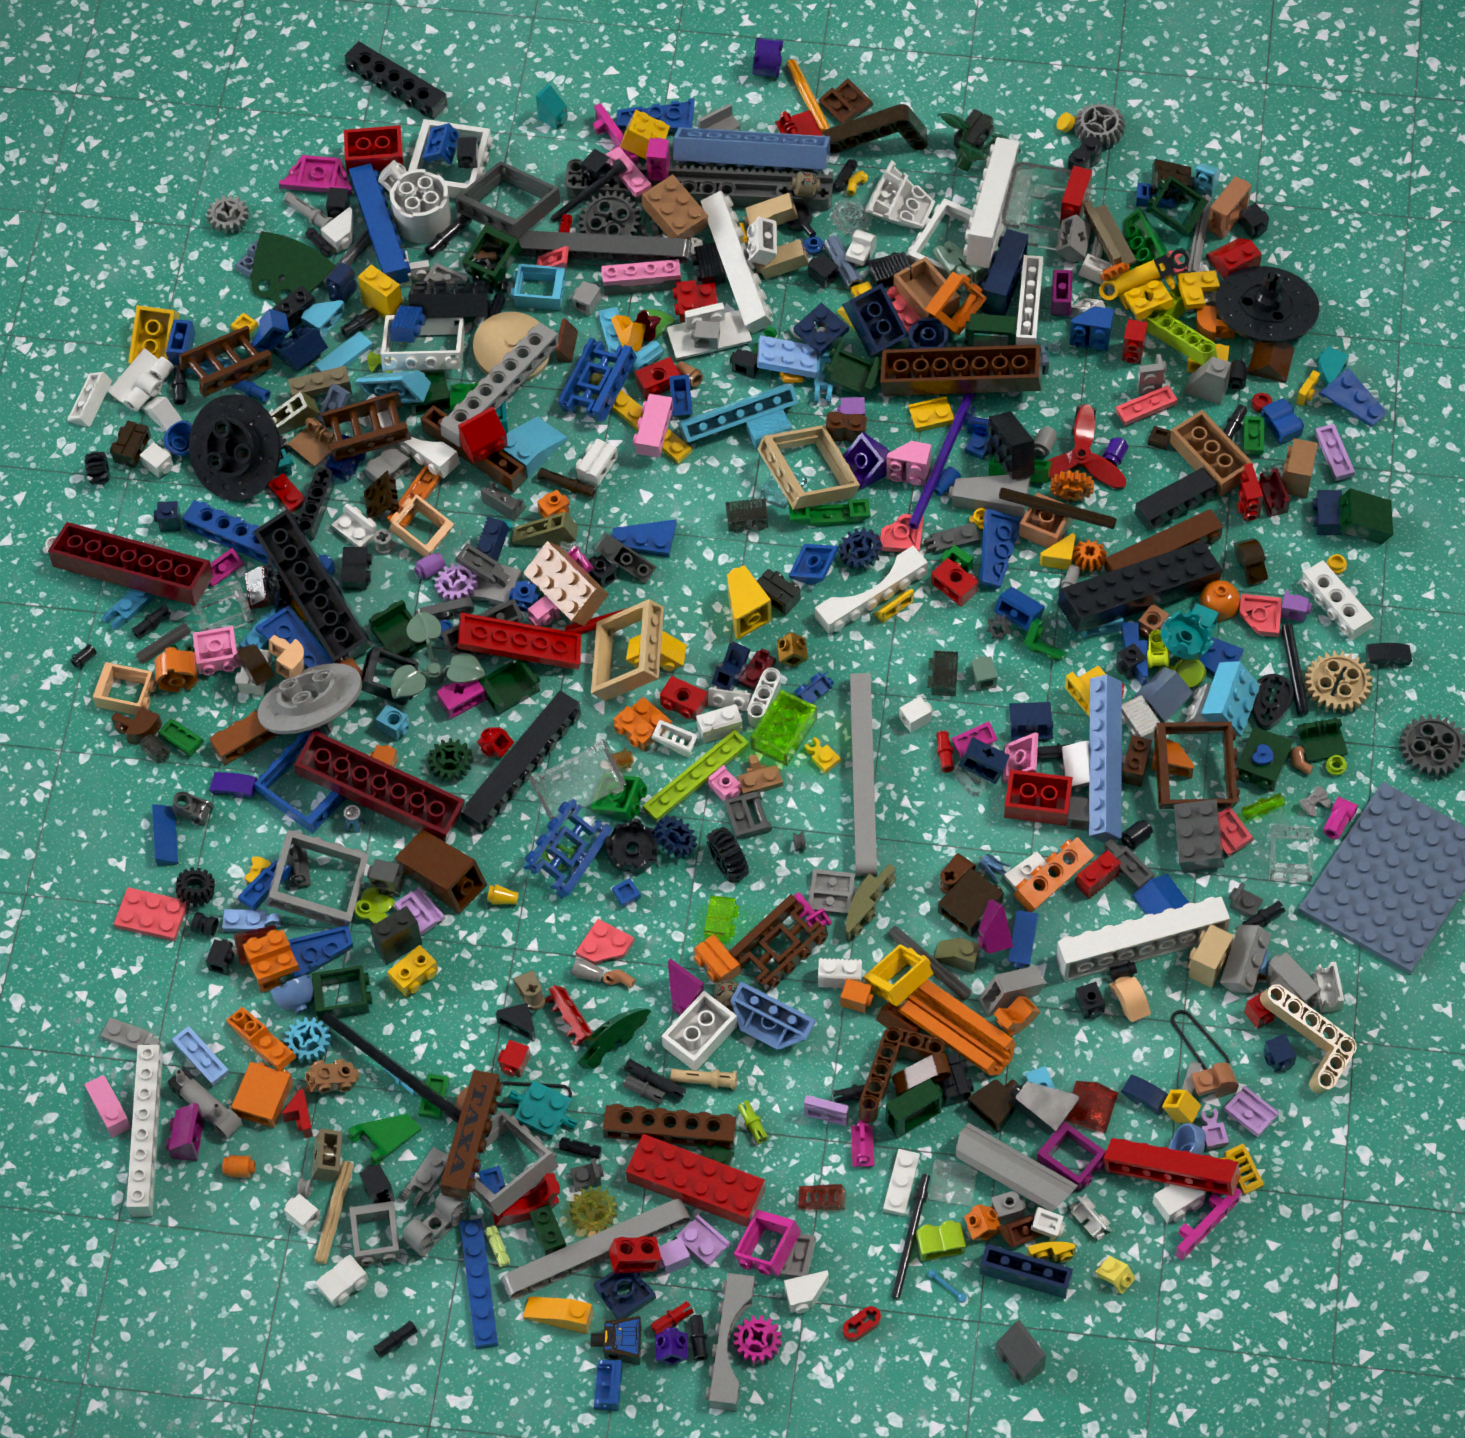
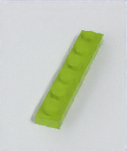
(695, 775)

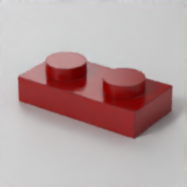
(286, 493)

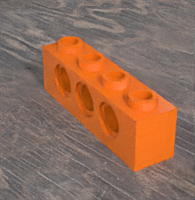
(1032, 898)

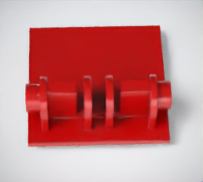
(798, 124)

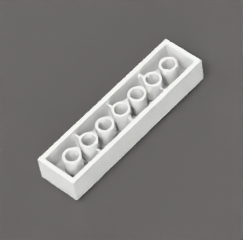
(990, 203)
(1139, 938)

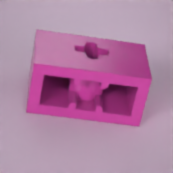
(658, 159)
(460, 697)

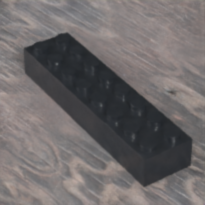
(1138, 586)
(313, 587)

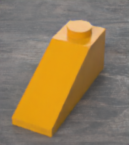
(560, 1313)

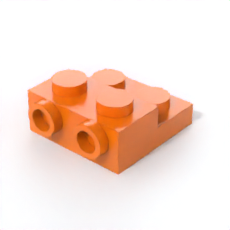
(639, 723)
(270, 956)

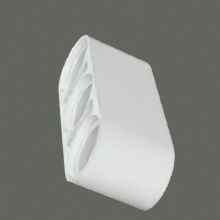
(767, 689)

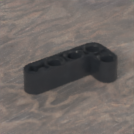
(316, 504)

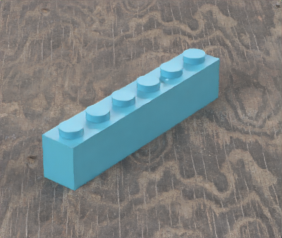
(737, 412)

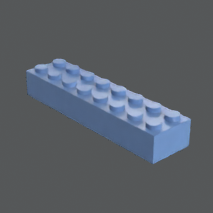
(751, 148)

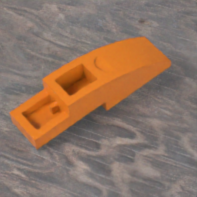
(260, 1039)

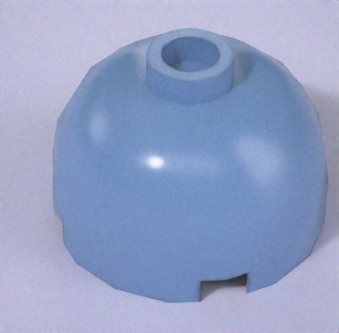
(294, 994)

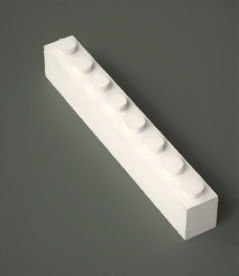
(736, 262)

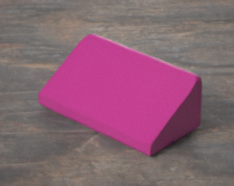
(225, 566)

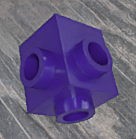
(671, 1346)

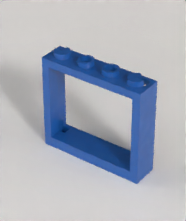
(277, 769)

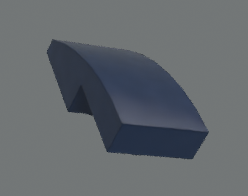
(1144, 1092)

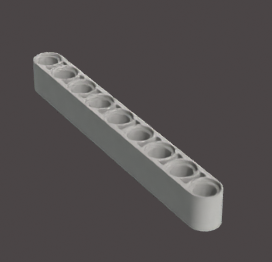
(592, 1249)

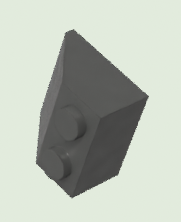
(1020, 1353)

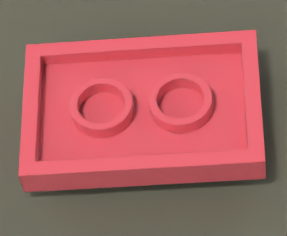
(151, 914)

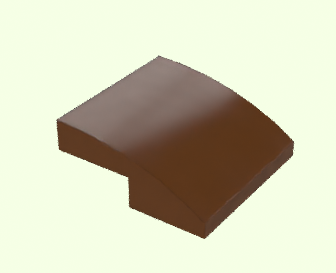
(846, 102)

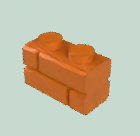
(716, 960)

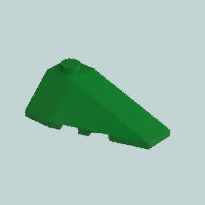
(1143, 239)

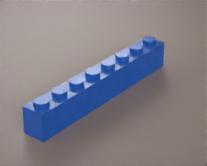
(379, 223)

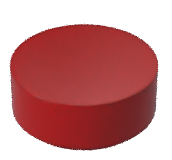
(1260, 400)

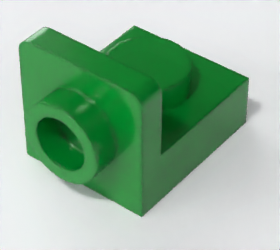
(959, 556)

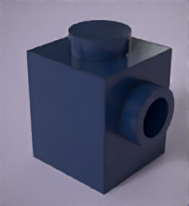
(168, 516)
(1279, 1053)

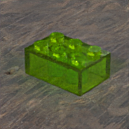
(783, 727)

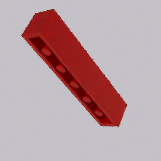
(1172, 1166)

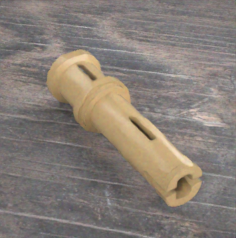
(715, 1078)

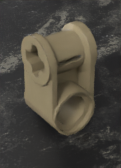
(530, 990)

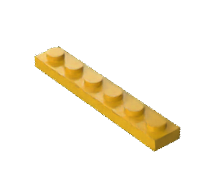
(631, 411)

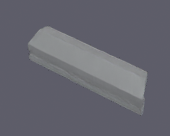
(1012, 1168)

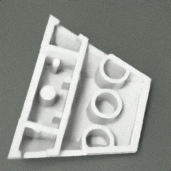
(899, 200)

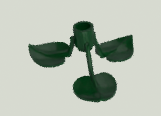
(967, 152)

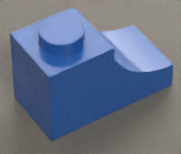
(271, 330)

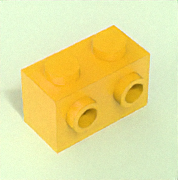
(413, 971)

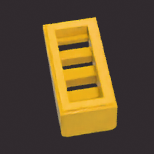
(1245, 1157)

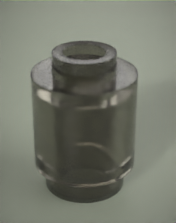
(155, 748)

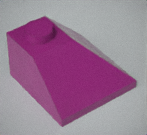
(994, 929)
(683, 987)

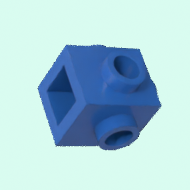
(524, 595)

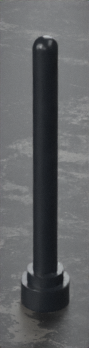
(617, 168)

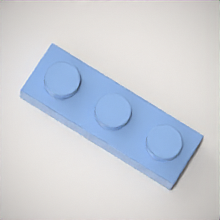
(200, 1056)

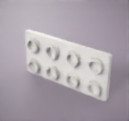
(732, 330)

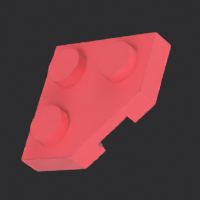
(900, 536)
(1261, 613)
(604, 943)

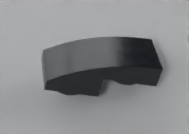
(1384, 653)

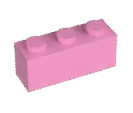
(653, 425)

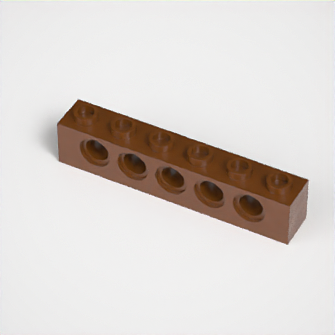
(678, 1134)

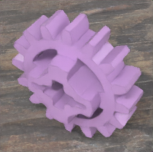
(456, 583)

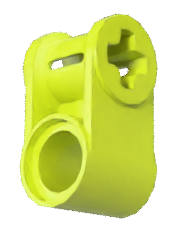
(1158, 653)

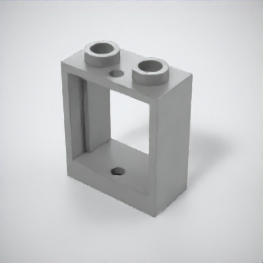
(1293, 978)
(373, 1213)

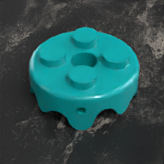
(1190, 628)

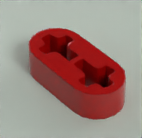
(864, 1328)

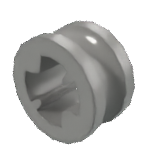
(304, 1187)

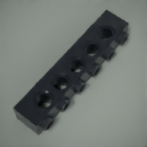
(396, 80)

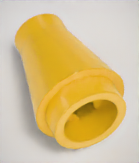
(500, 895)

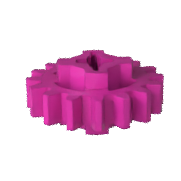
(752, 1346)

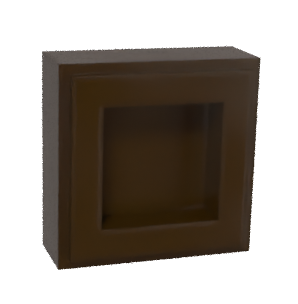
(1159, 438)

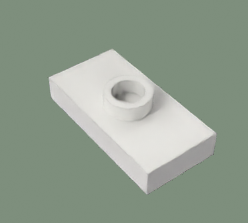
(1024, 869)

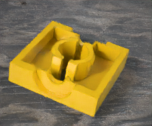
(1158, 299)

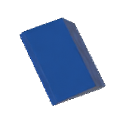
(813, 563)
(1159, 895)

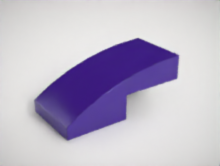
(233, 783)

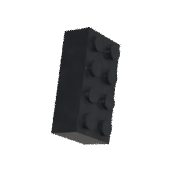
(451, 299)

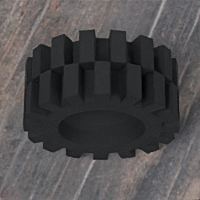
(195, 896)

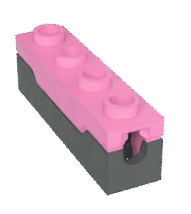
(640, 277)

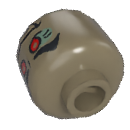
(805, 184)
(724, 991)

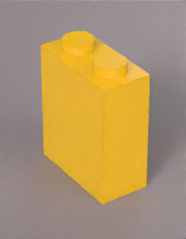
(379, 292)

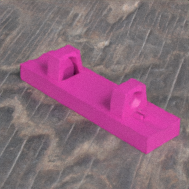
(606, 124)
(1193, 1237)

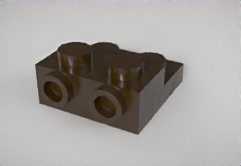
(1164, 169)

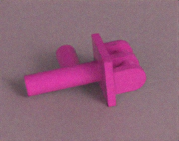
(813, 916)

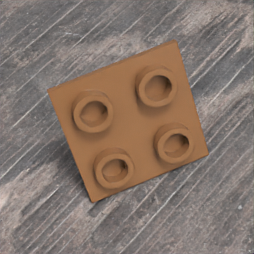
(313, 442)

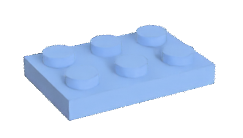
(786, 356)

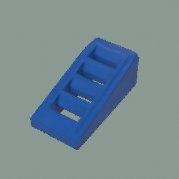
(1146, 189)

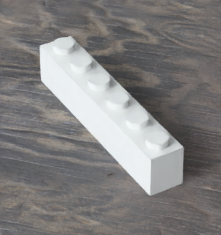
(1029, 300)

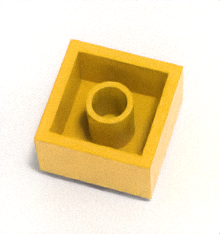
(640, 130)

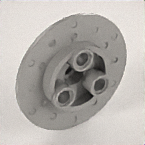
(310, 699)

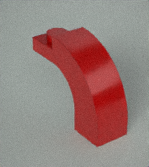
(542, 1194)

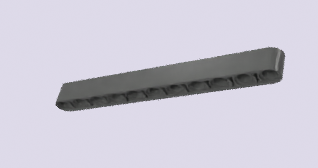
(601, 246)

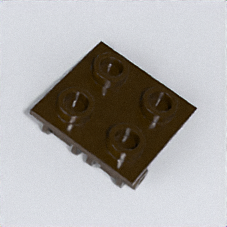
(381, 496)

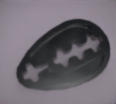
(1281, 701)

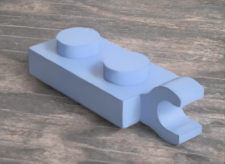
(248, 920)

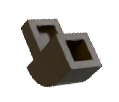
(1252, 557)
(254, 664)

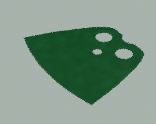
(287, 257)

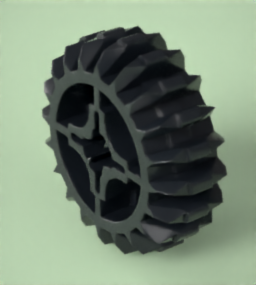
(727, 854)

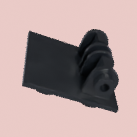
(277, 588)

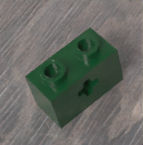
(547, 1230)

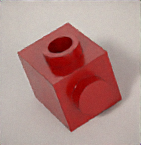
(1258, 1013)
(514, 1059)

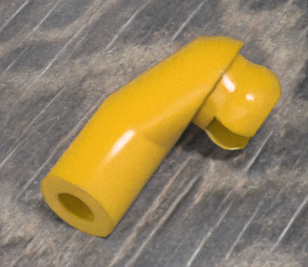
(858, 177)

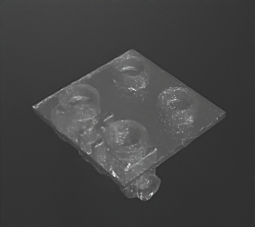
(952, 1183)

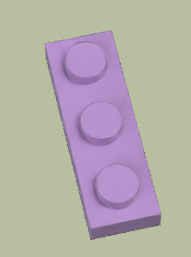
(1334, 452)

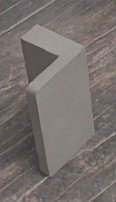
(719, 119)

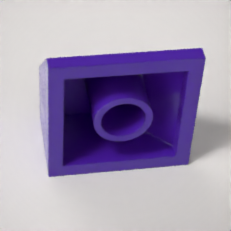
(867, 460)

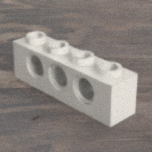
(1348, 604)

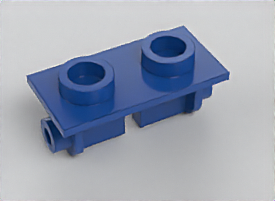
(819, 683)

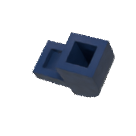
(731, 669)

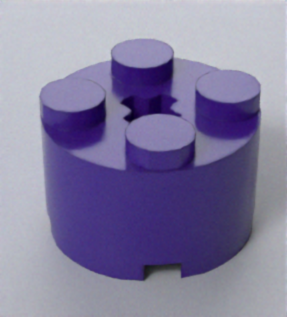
(767, 57)

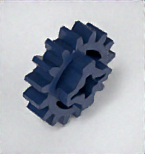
(860, 548)
(675, 836)

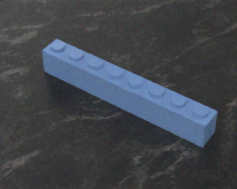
(1105, 758)

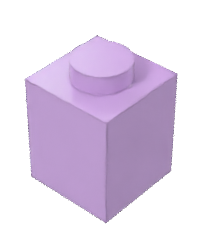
(674, 1256)

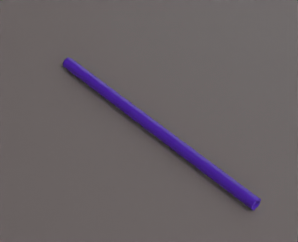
(941, 460)

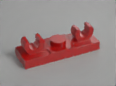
(570, 1014)

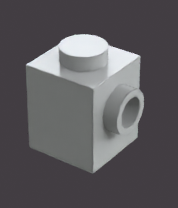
(586, 298)
(1008, 1206)

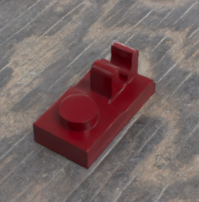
(754, 670)

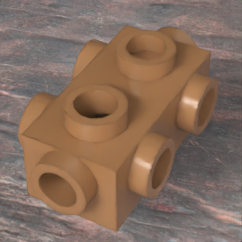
(331, 1077)

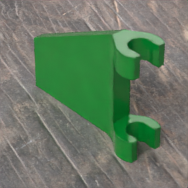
(385, 1134)

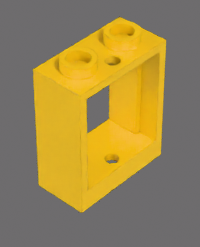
(891, 965)

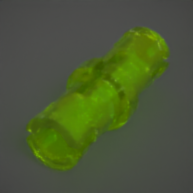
(1263, 806)

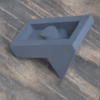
(336, 398)

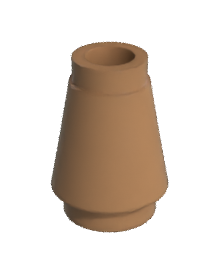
(695, 374)

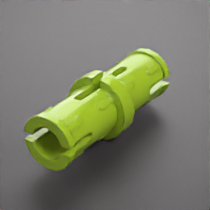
(752, 1122)

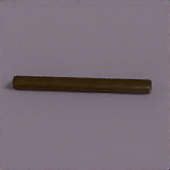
(1057, 508)

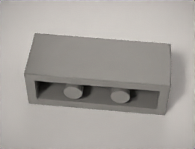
(1245, 958)

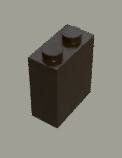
(968, 900)

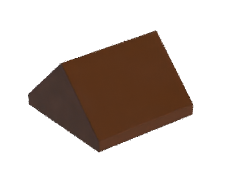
(1271, 360)

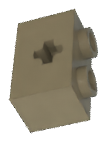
(326, 1155)

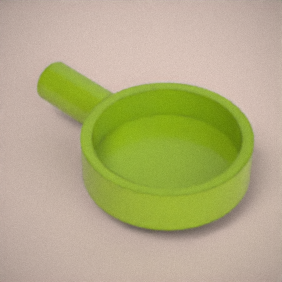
(1191, 671)

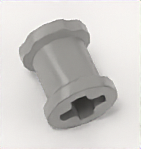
(381, 542)

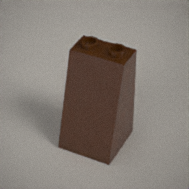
(442, 870)

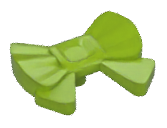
(373, 361)

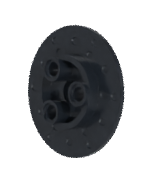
(1267, 304)
(246, 450)

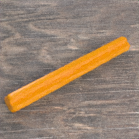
(807, 95)

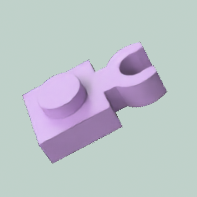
(1214, 1131)

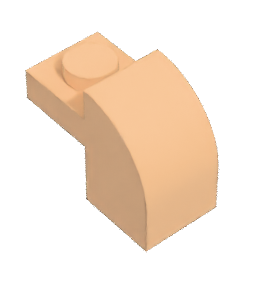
(290, 656)
(1131, 997)

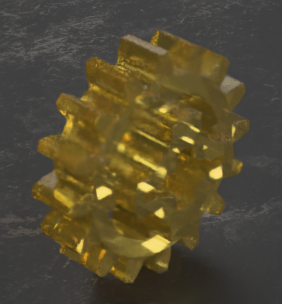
(586, 1203)

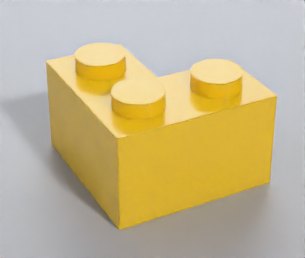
(671, 655)

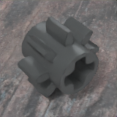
(1002, 629)

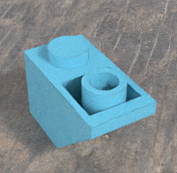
(1206, 179)

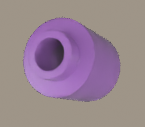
(429, 565)

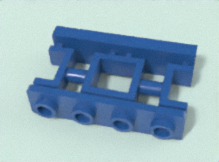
(609, 386)
(581, 858)

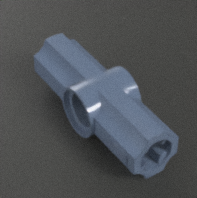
(846, 269)

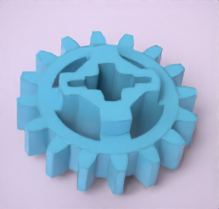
(312, 1047)

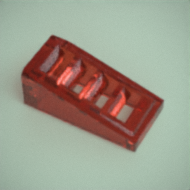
(831, 1189)

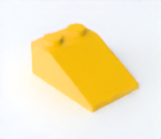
(151, 331)

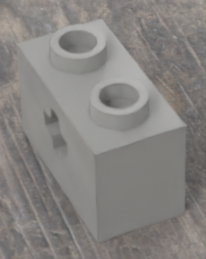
(1073, 238)

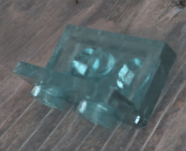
(774, 494)

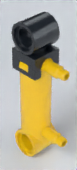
(1143, 274)

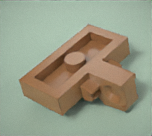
(759, 777)

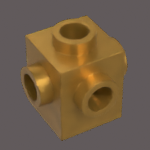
(792, 649)

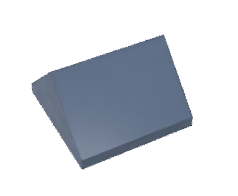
(1165, 693)

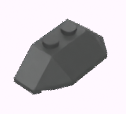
(505, 611)

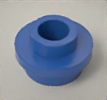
(813, 249)

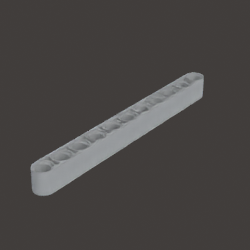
(863, 774)

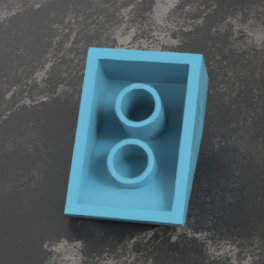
(533, 444)

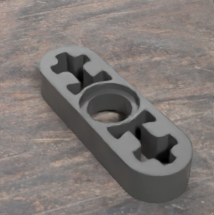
(449, 609)

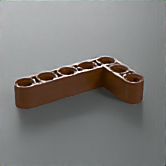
(900, 1047)

